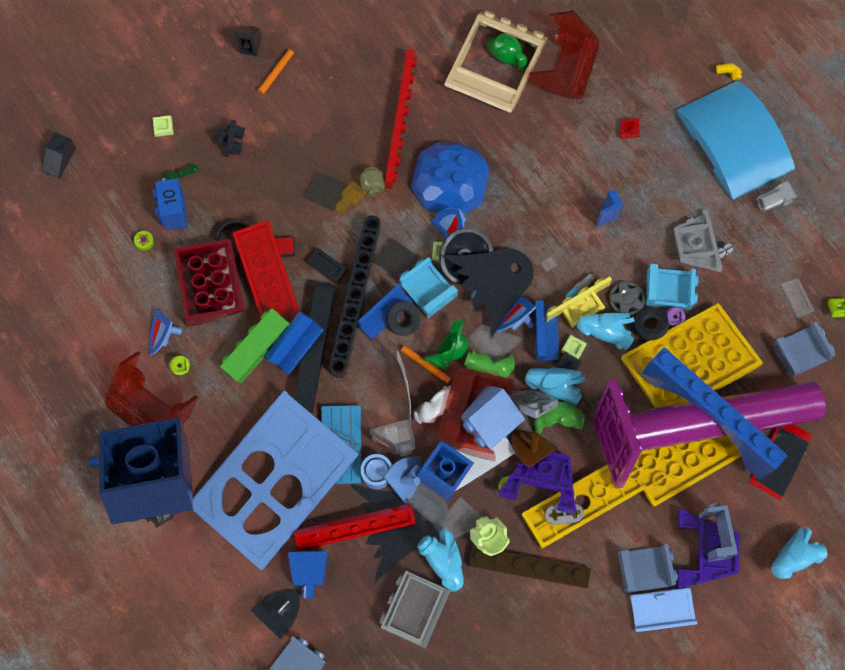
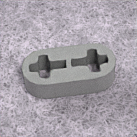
(563, 519)

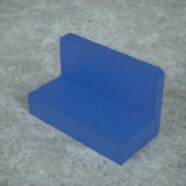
(612, 208)

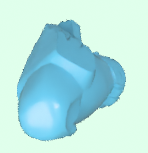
(608, 328)
(556, 383)
(798, 554)
(444, 559)

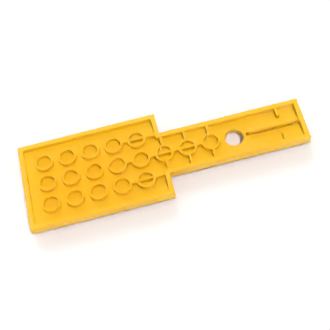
(657, 473)

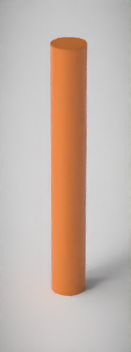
(275, 72)
(427, 365)

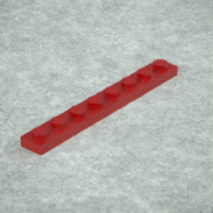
(400, 126)

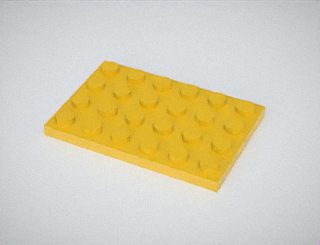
(706, 345)

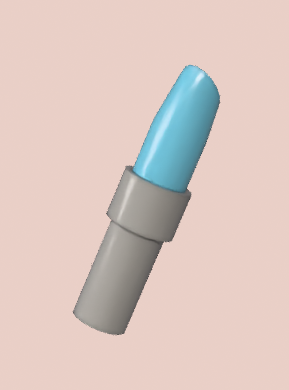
(580, 285)

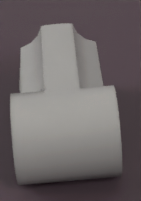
(781, 195)

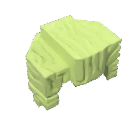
(489, 535)

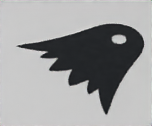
(494, 280)
(395, 542)

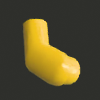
(731, 69)

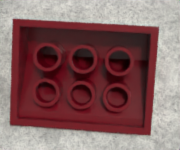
(208, 282)

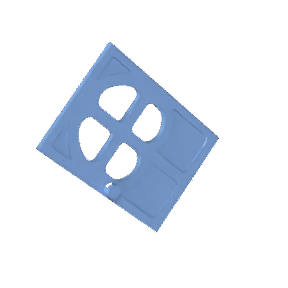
(299, 448)

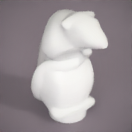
(431, 410)

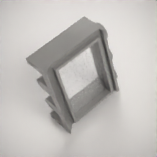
(414, 609)

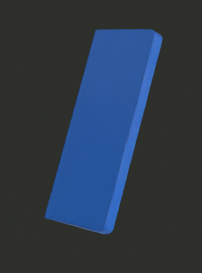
(375, 319)
(545, 334)
(294, 342)

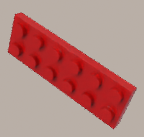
(266, 270)

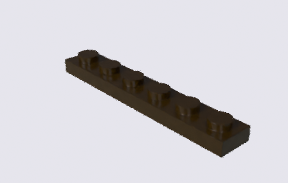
(531, 568)

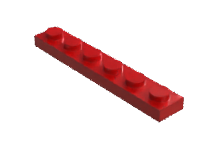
(354, 527)

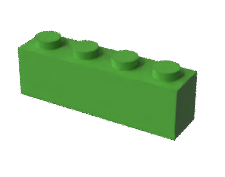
(255, 346)

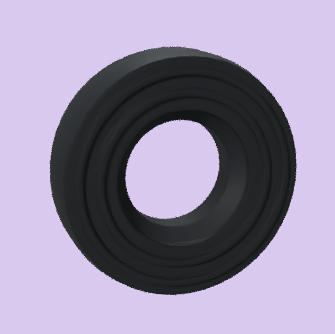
(413, 312)
(651, 334)

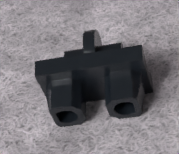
(233, 131)

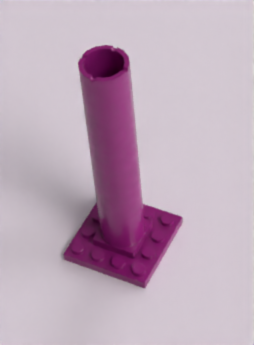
(628, 433)

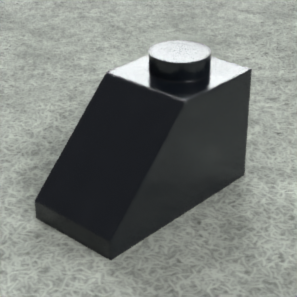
(248, 40)
(57, 155)

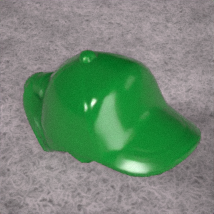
(508, 50)
(452, 349)

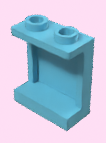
(427, 287)
(671, 288)

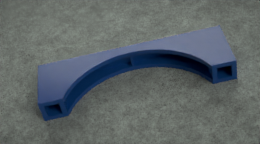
(757, 450)

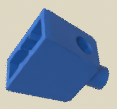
(308, 571)

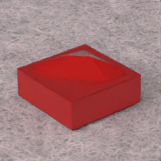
(630, 128)

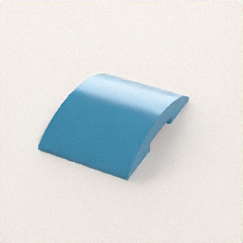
(738, 138)

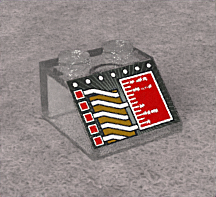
(395, 437)

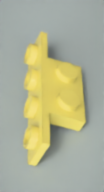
(583, 304)

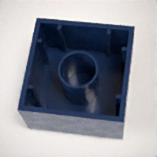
(145, 471)

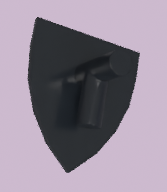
(279, 611)

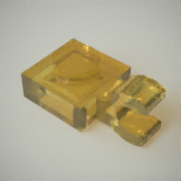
(351, 196)

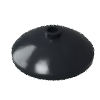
(466, 241)

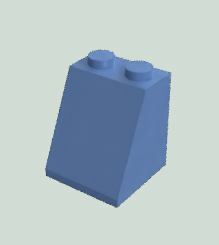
(491, 417)

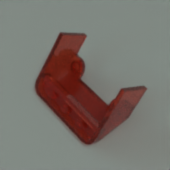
(575, 58)
(464, 390)
(135, 403)

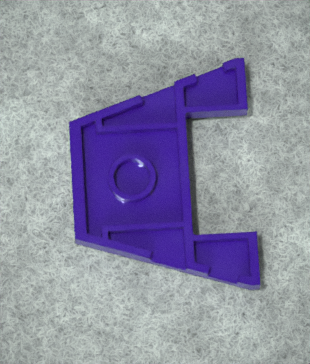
(550, 473)
(708, 541)

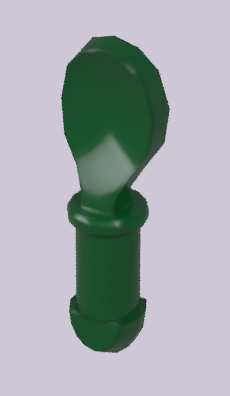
(181, 173)

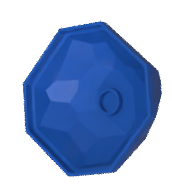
(450, 177)

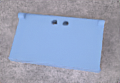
(670, 609)

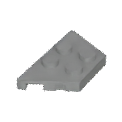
(697, 243)
(533, 402)

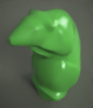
(483, 363)
(564, 414)

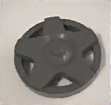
(627, 298)

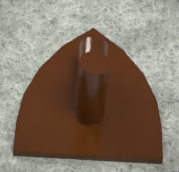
(531, 447)

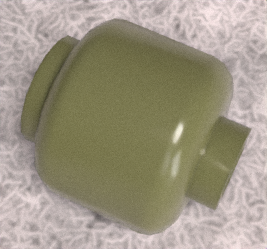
(372, 181)

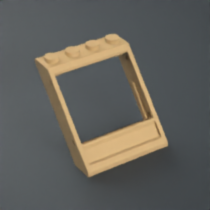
(485, 88)

